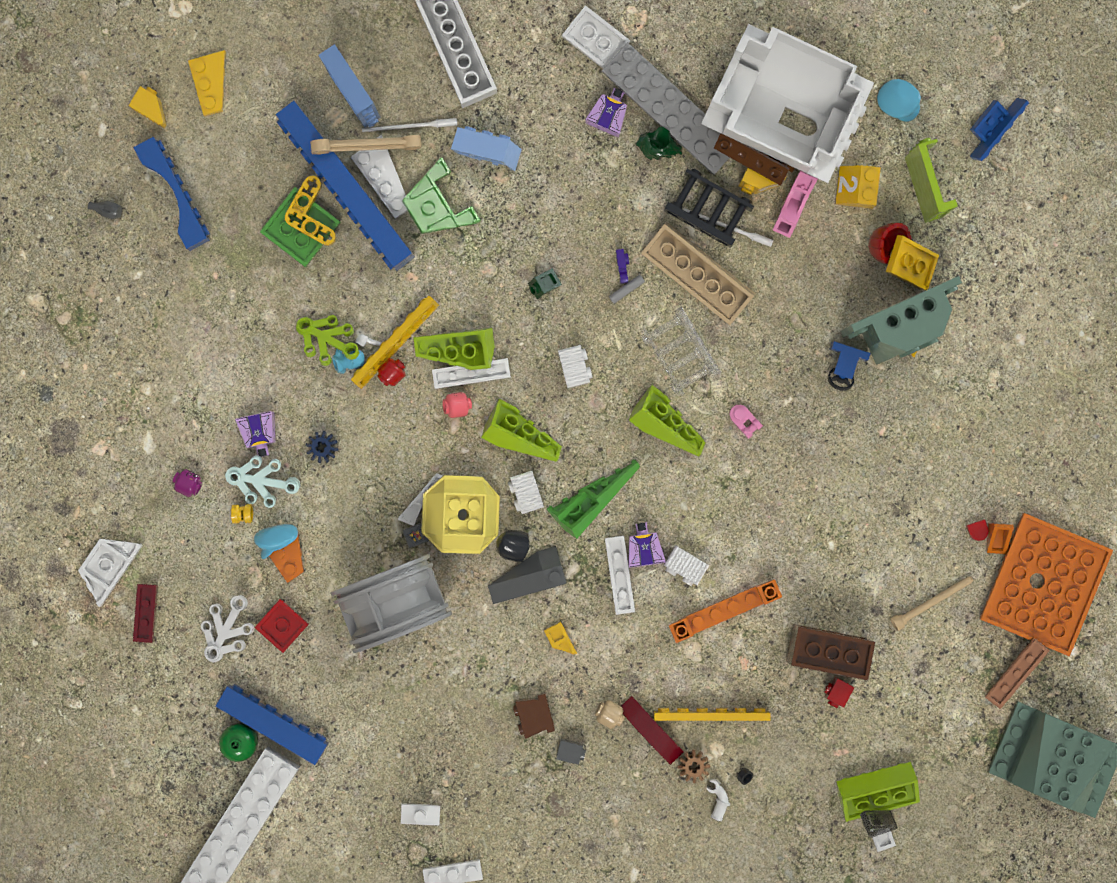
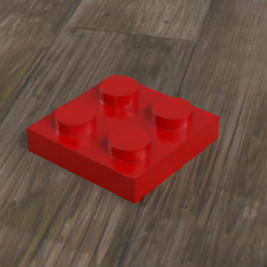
(281, 625)

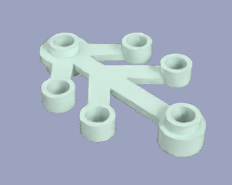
(260, 480)

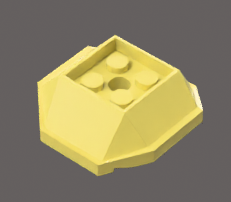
(441, 509)

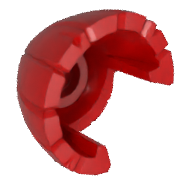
(883, 240)

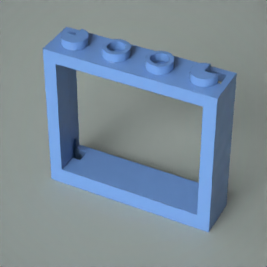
(350, 86)

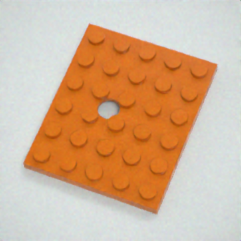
(1071, 577)

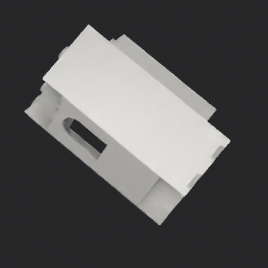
(786, 72)

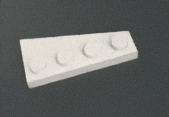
(382, 176)

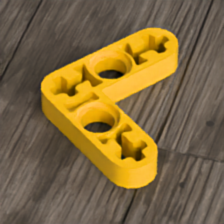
(302, 212)

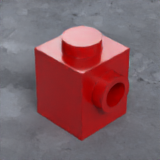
(838, 692)

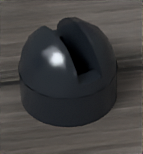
(744, 776)

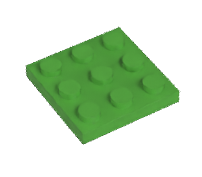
(292, 241)

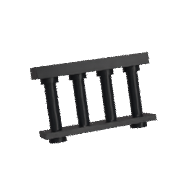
(708, 227)

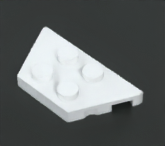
(106, 566)

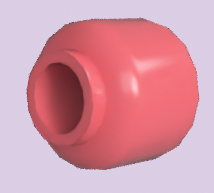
(456, 405)

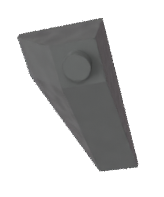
(532, 575)

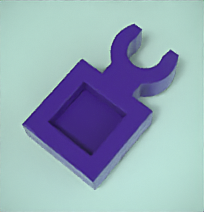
(622, 261)

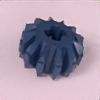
(327, 450)

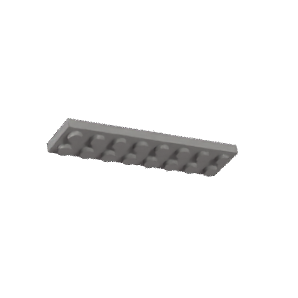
(665, 105)

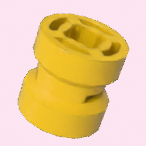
(242, 514)

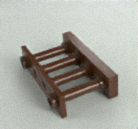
(753, 159)

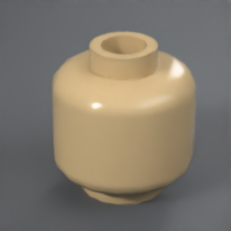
(609, 714)

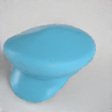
(899, 100)
(275, 538)

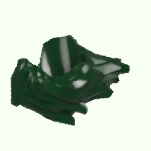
(658, 144)

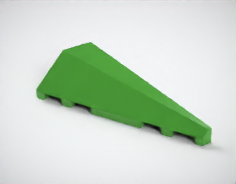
(580, 510)

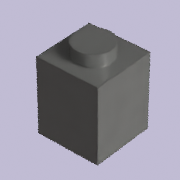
(570, 751)

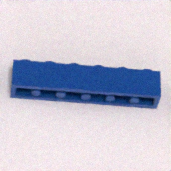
(272, 724)

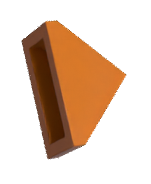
(998, 538)

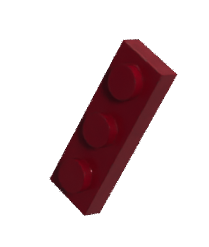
(145, 613)

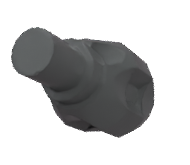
(106, 209)

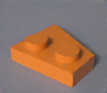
(289, 560)

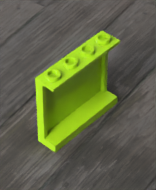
(925, 182)

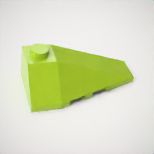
(463, 348)
(659, 419)
(513, 432)

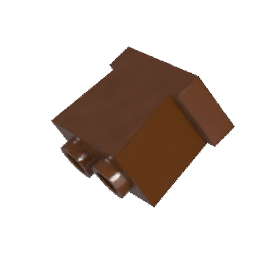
(534, 715)

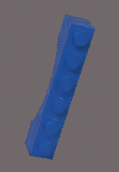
(190, 228)

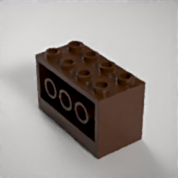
(830, 652)

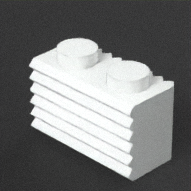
(574, 366)
(526, 492)
(685, 565)

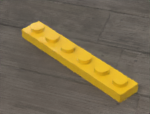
(396, 340)
(720, 714)

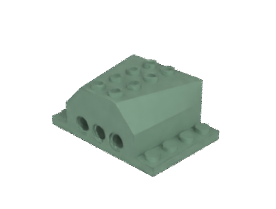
(906, 325)
(1055, 760)

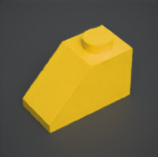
(148, 105)

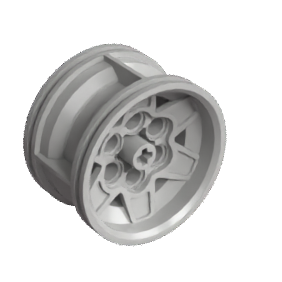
(391, 604)

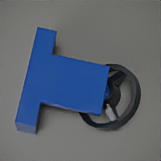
(845, 365)

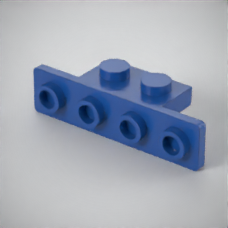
(993, 125)

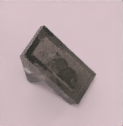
(878, 822)

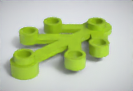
(326, 336)

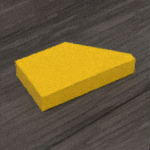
(559, 638)

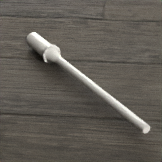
(436, 123)
(753, 236)

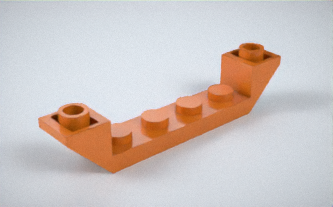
(724, 610)

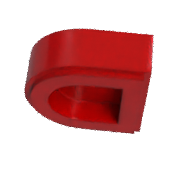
(978, 530)

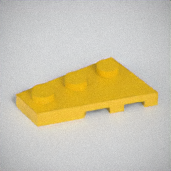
(208, 78)

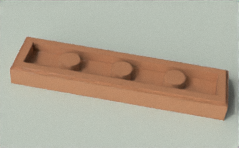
(1017, 673)

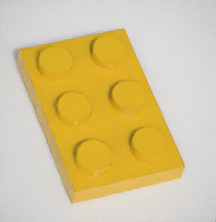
(912, 263)

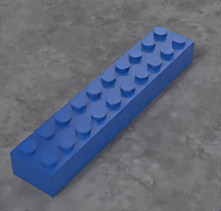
(348, 191)

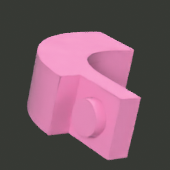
(794, 204)

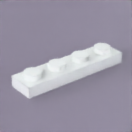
(460, 376)
(619, 575)

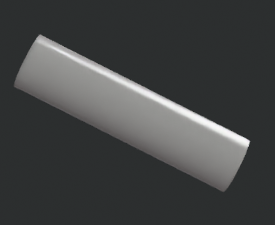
(626, 289)

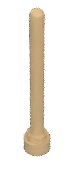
(900, 620)

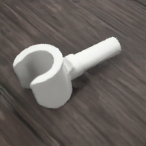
(362, 339)

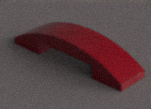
(651, 730)

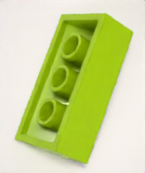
(878, 790)

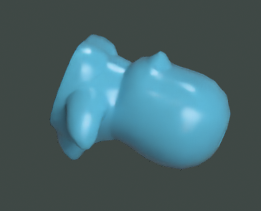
(341, 363)

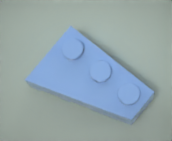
(486, 147)

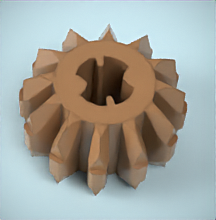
(698, 770)

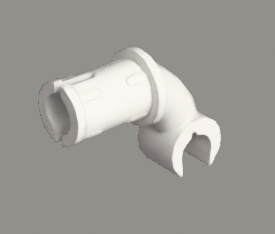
(722, 800)

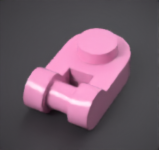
(739, 415)

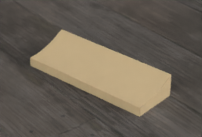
(698, 273)

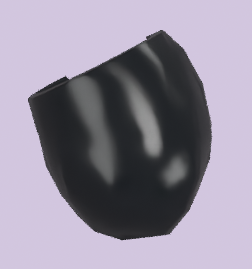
(513, 545)

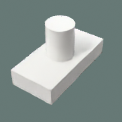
(420, 814)

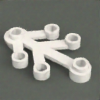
(224, 630)

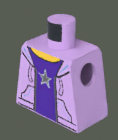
(608, 113)
(258, 431)
(644, 548)

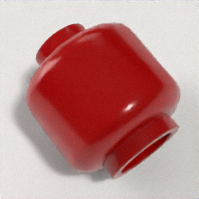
(391, 372)

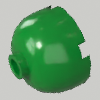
(244, 736)

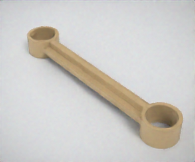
(324, 146)

